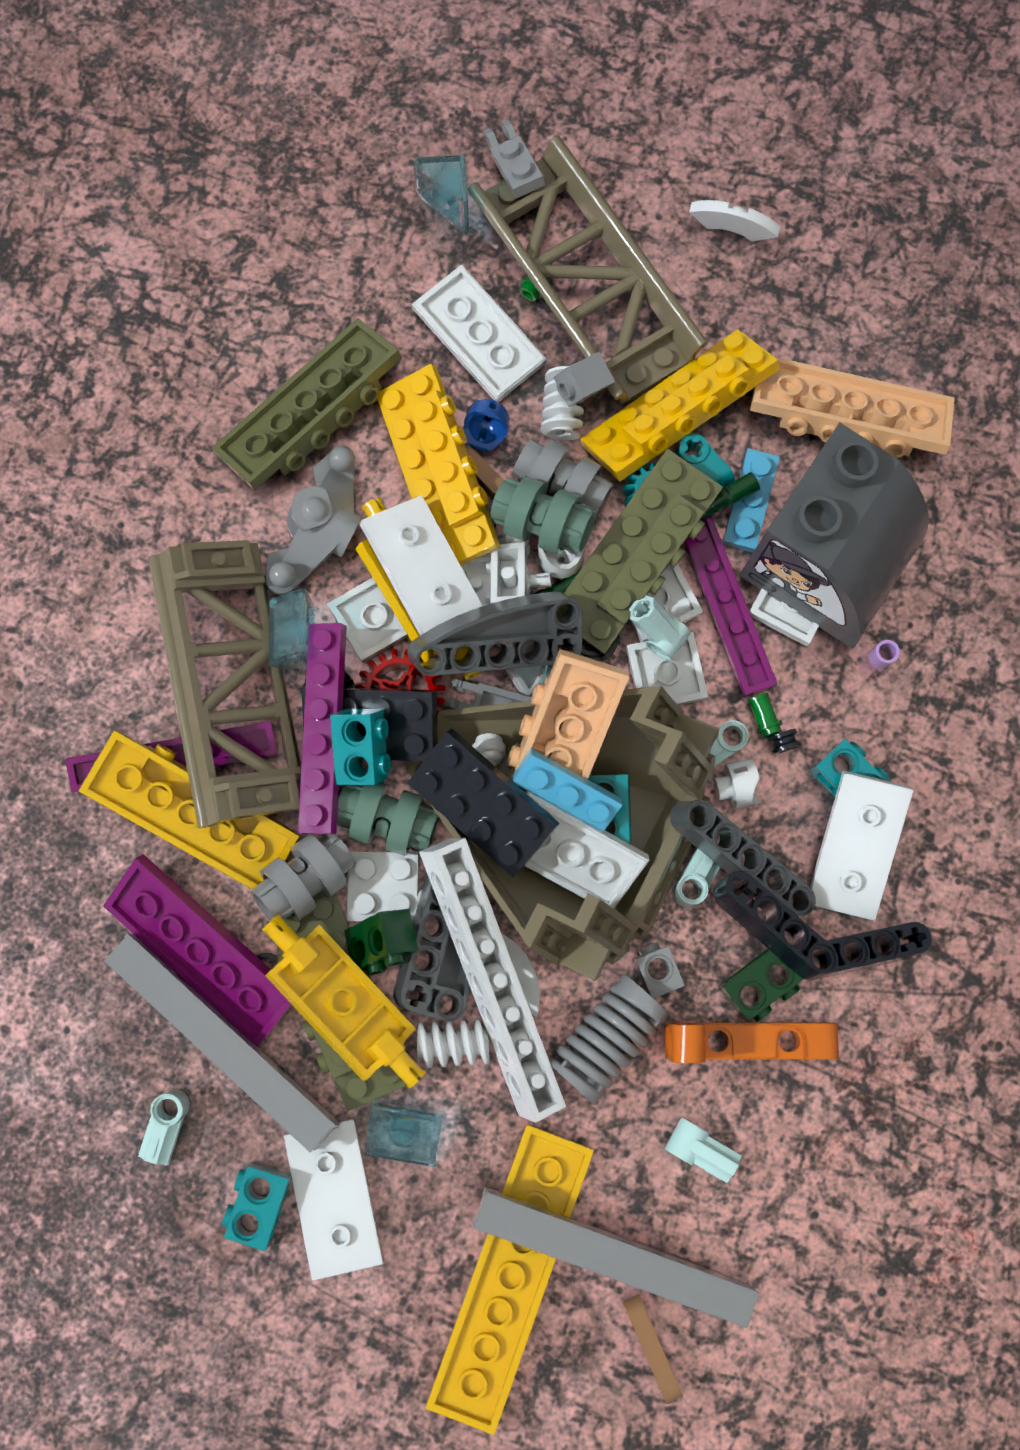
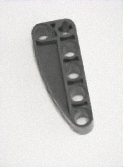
(505, 622)
(444, 971)

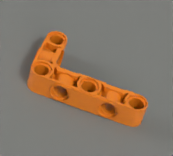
(750, 1041)

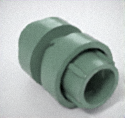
(528, 510)
(401, 821)

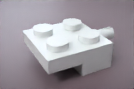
(503, 574)

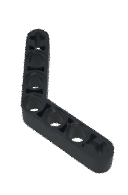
(806, 940)

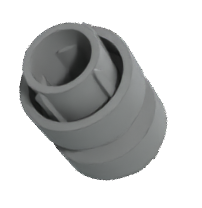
(552, 467)
(315, 869)

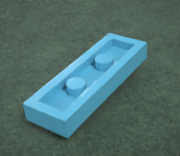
(748, 514)
(567, 789)

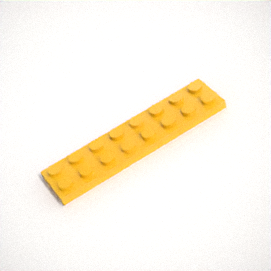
(506, 1288)

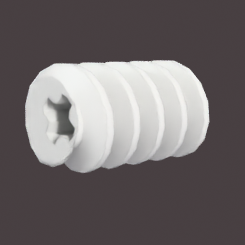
(557, 416)
(452, 1043)

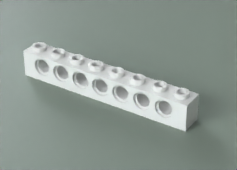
(492, 979)

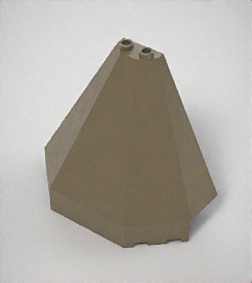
(666, 765)

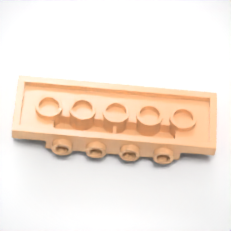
(882, 412)
(571, 713)

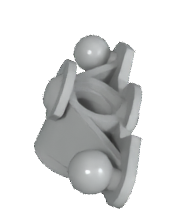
(318, 521)

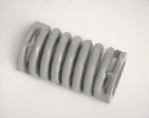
(606, 1036)

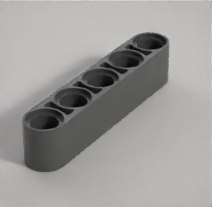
(729, 853)

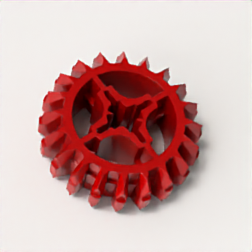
(407, 679)

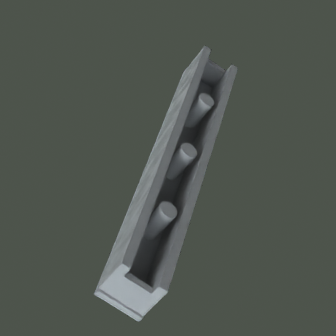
(222, 1043)
(615, 1257)

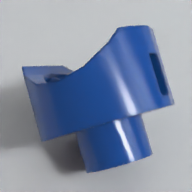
(488, 422)

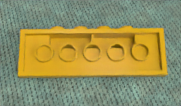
(679, 404)
(437, 461)
(157, 795)

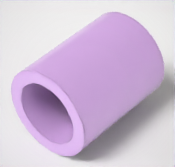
(888, 646)

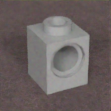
(583, 379)
(672, 978)

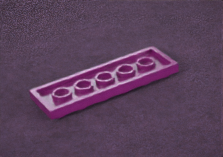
(198, 949)

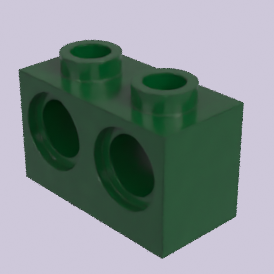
(381, 940)
(757, 975)

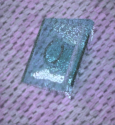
(443, 186)
(289, 629)
(403, 1132)

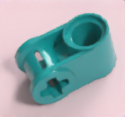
(706, 460)

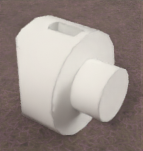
(560, 565)
(738, 785)

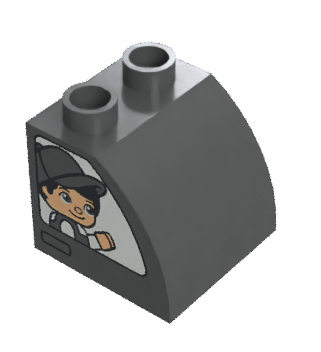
(842, 536)

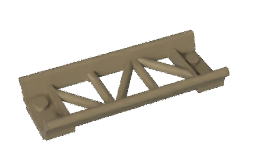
(633, 368)
(196, 571)

